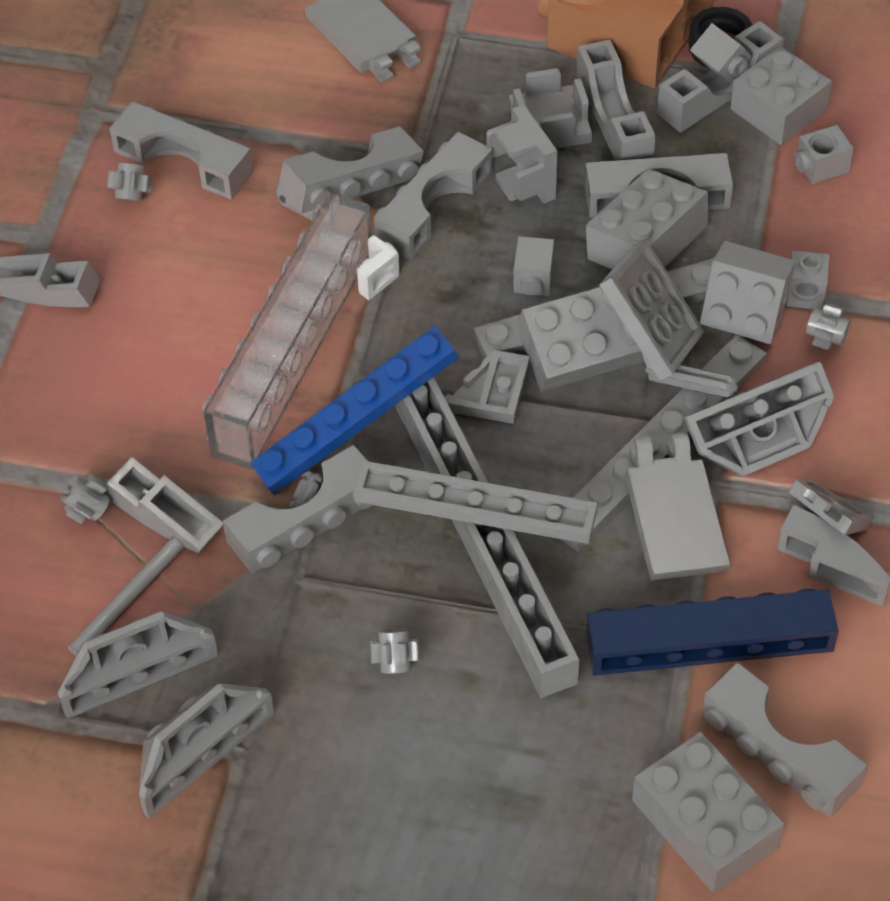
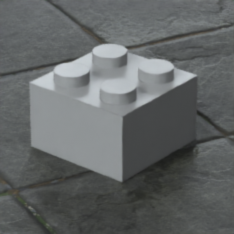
(780, 95)
(747, 292)

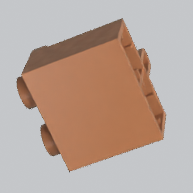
(643, 32)

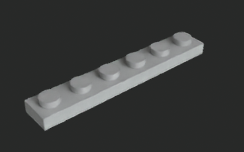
(475, 502)

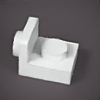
(378, 269)

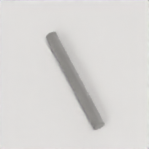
(128, 593)

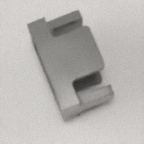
(556, 108)
(532, 154)

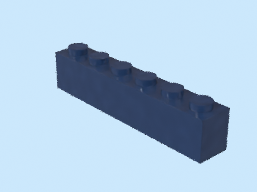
(711, 631)

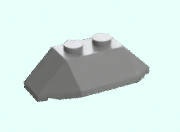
(763, 421)
(133, 659)
(197, 739)

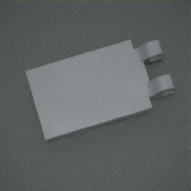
(365, 34)
(675, 511)

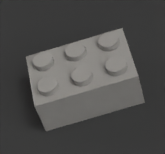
(650, 209)
(575, 339)
(707, 812)

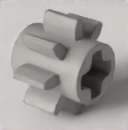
(129, 181)
(828, 326)
(85, 498)
(394, 650)

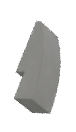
(46, 282)
(162, 506)
(833, 556)

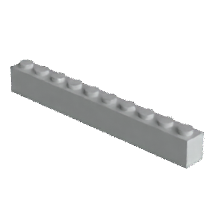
(493, 550)

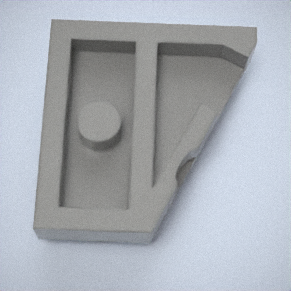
(493, 388)
(830, 507)

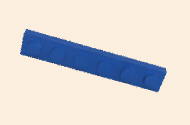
(354, 410)

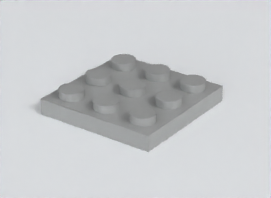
(651, 309)

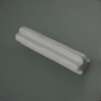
(698, 380)

